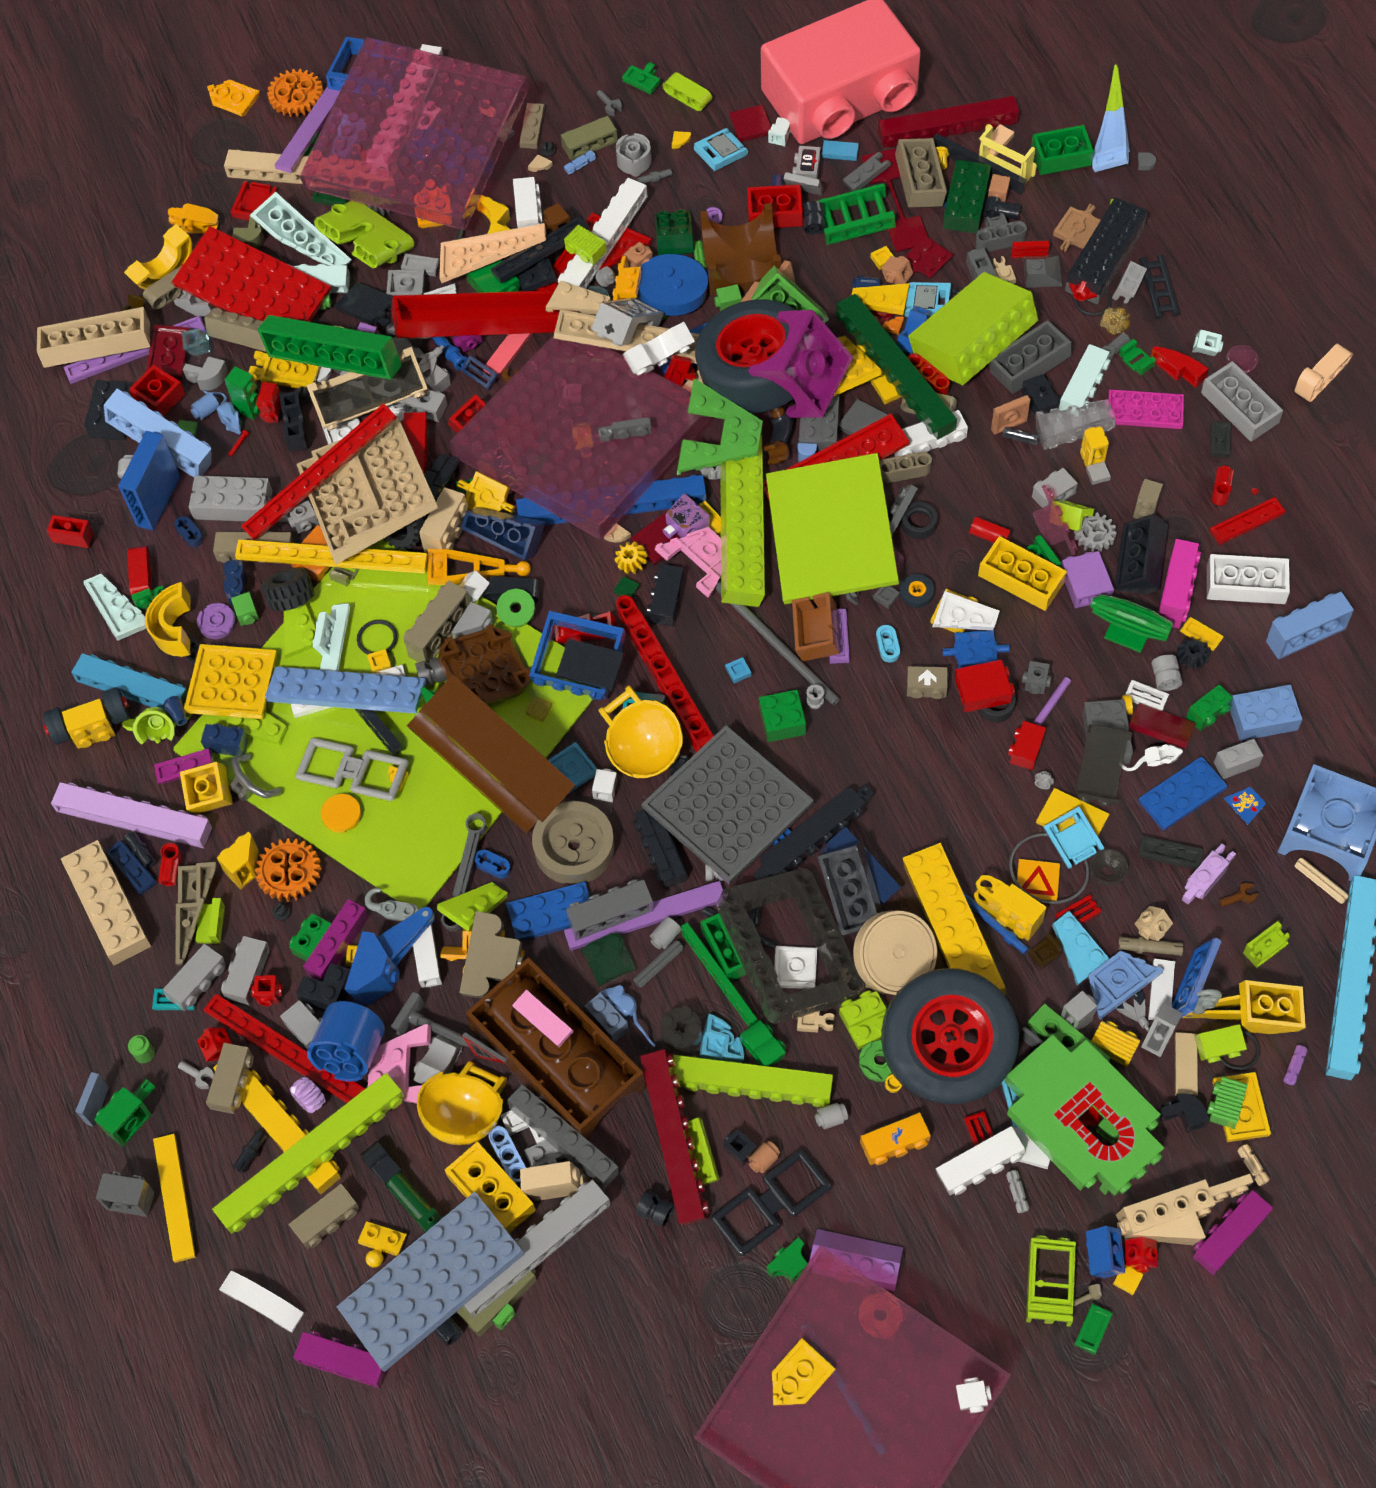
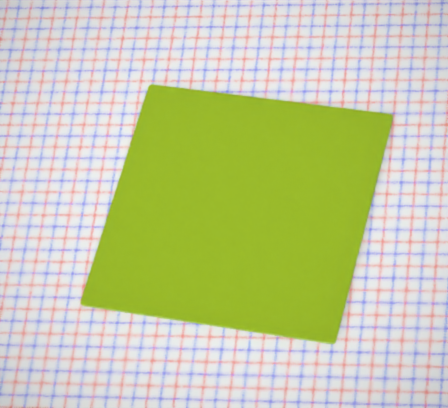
(421, 835)

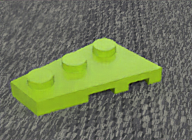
(298, 631)
(265, 729)
(463, 907)
(702, 1152)

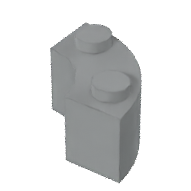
(440, 1057)

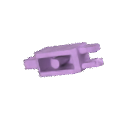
(1207, 874)

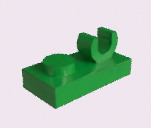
(1044, 551)

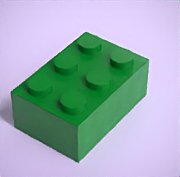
(1062, 149)

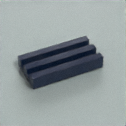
(490, 379)

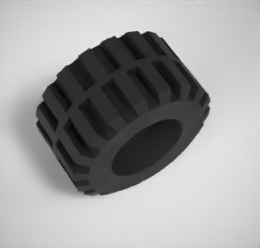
(406, 537)
(288, 589)

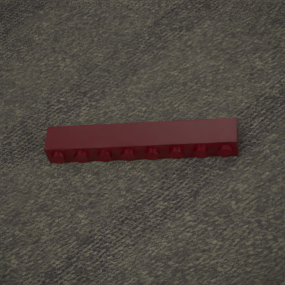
(949, 121)
(674, 1137)

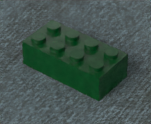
(966, 196)

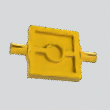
(486, 493)

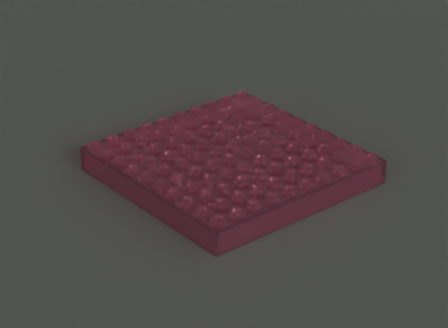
(415, 133)
(546, 440)
(878, 1418)

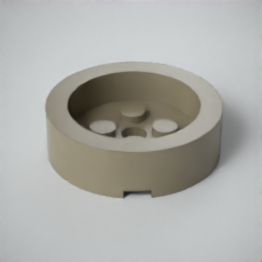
(573, 823)

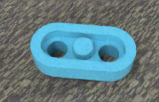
(888, 645)

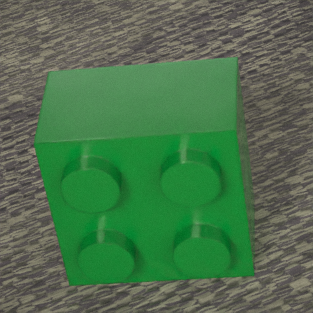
(782, 716)

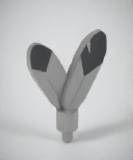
(429, 360)
(1137, 1012)

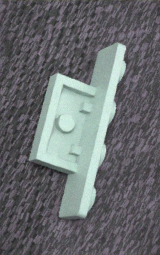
(330, 636)

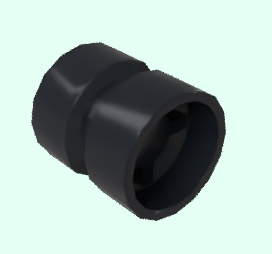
(813, 217)
(655, 1208)

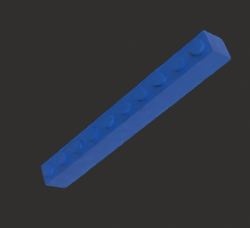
(658, 496)

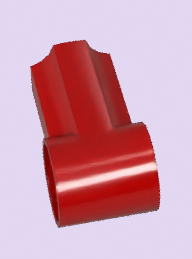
(1222, 485)
(169, 866)

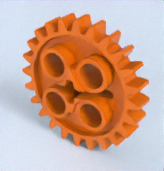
(295, 92)
(269, 871)

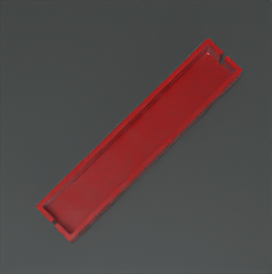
(473, 314)

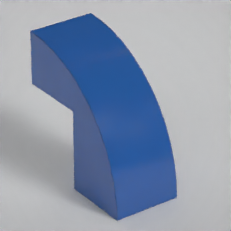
(916, 317)

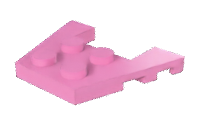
(702, 548)
(394, 1060)

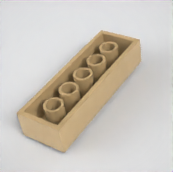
(93, 337)
(105, 903)

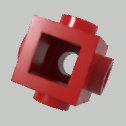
(267, 990)
(212, 1042)
(1141, 1254)

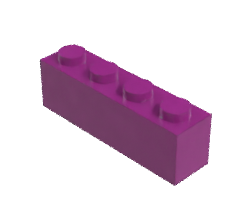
(336, 940)
(1232, 1232)
(338, 1359)

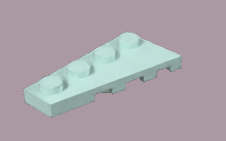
(116, 609)

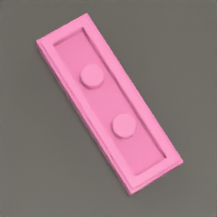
(542, 1018)

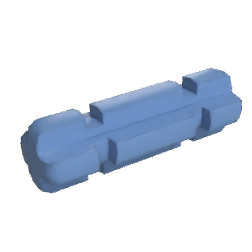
(580, 162)

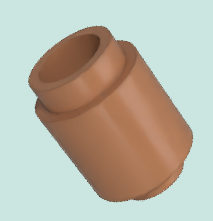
(763, 1157)

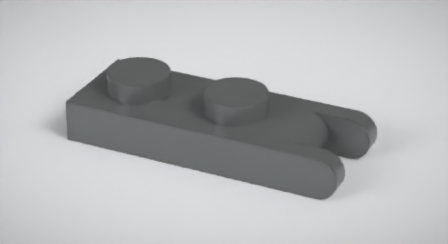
(866, 172)

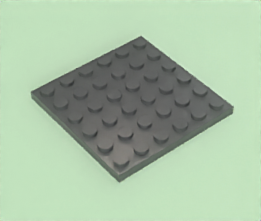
(727, 804)

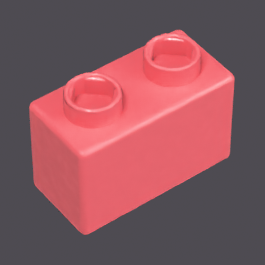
(840, 70)

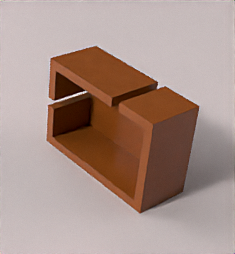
(815, 627)

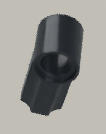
(995, 206)

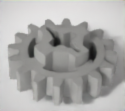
(1096, 533)

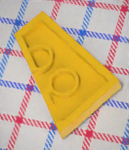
(884, 298)

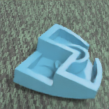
(719, 1042)

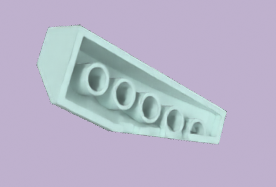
(297, 232)

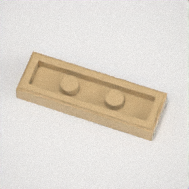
(1186, 1064)

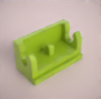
(1266, 945)

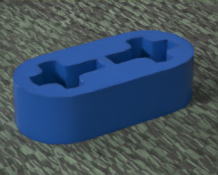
(490, 868)

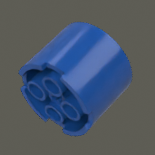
(346, 1040)

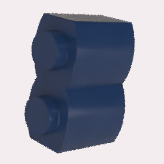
(235, 579)

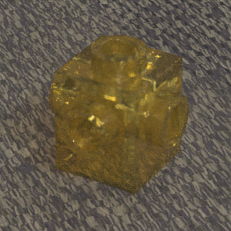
(1109, 320)

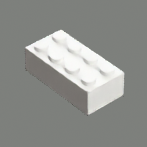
(1248, 579)

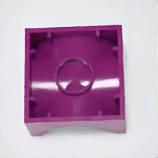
(806, 364)

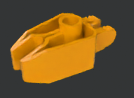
(193, 218)

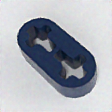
(185, 534)

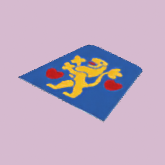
(1246, 803)

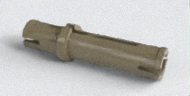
(1152, 946)

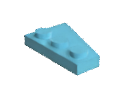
(1079, 947)

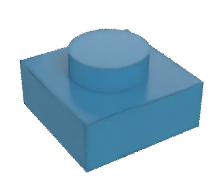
(738, 670)

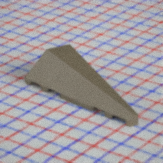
(192, 891)

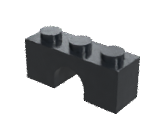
(294, 421)

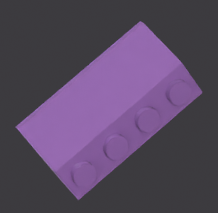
(872, 1259)

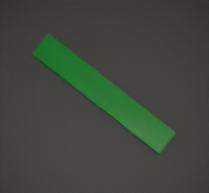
(718, 975)

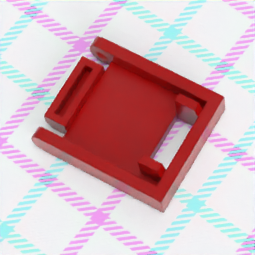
(251, 199)

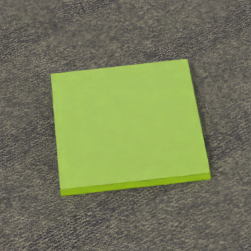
(831, 528)

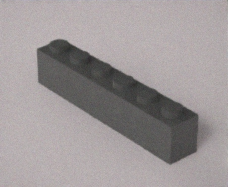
(563, 1137)

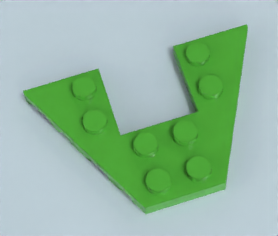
(739, 433)

